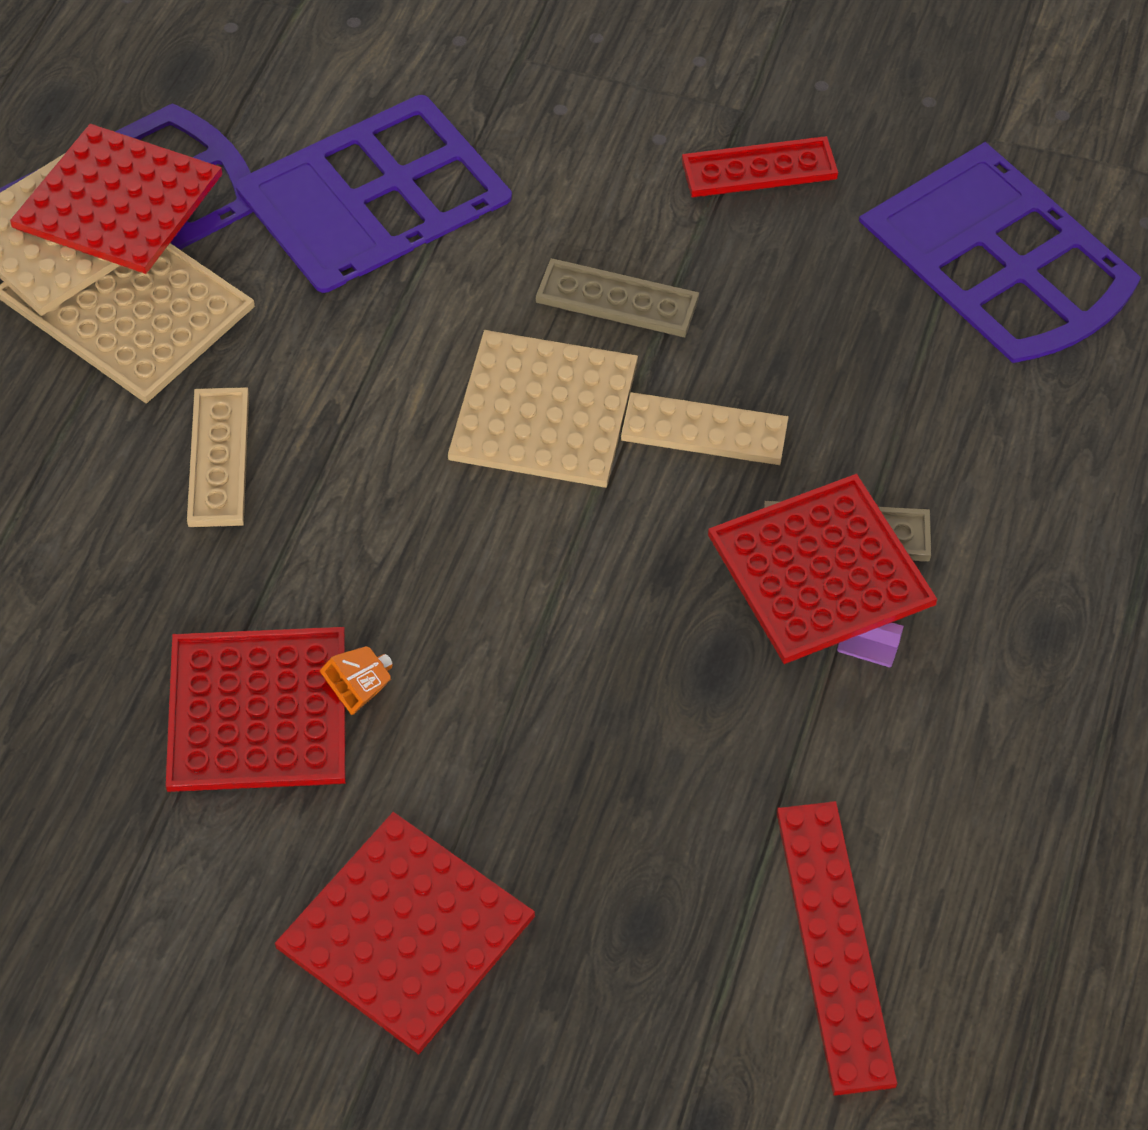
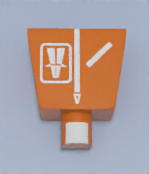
(357, 676)

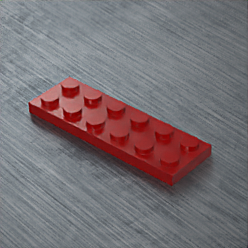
(759, 166)

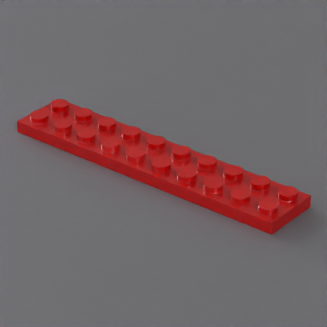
(836, 949)

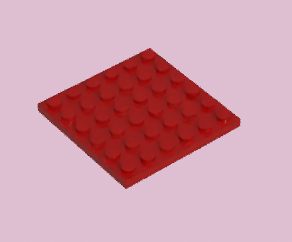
(117, 198)
(821, 568)
(254, 710)
(405, 931)

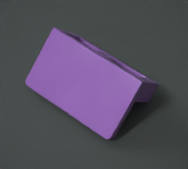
(875, 645)

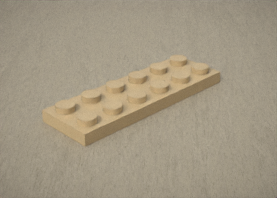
(704, 428)
(218, 457)

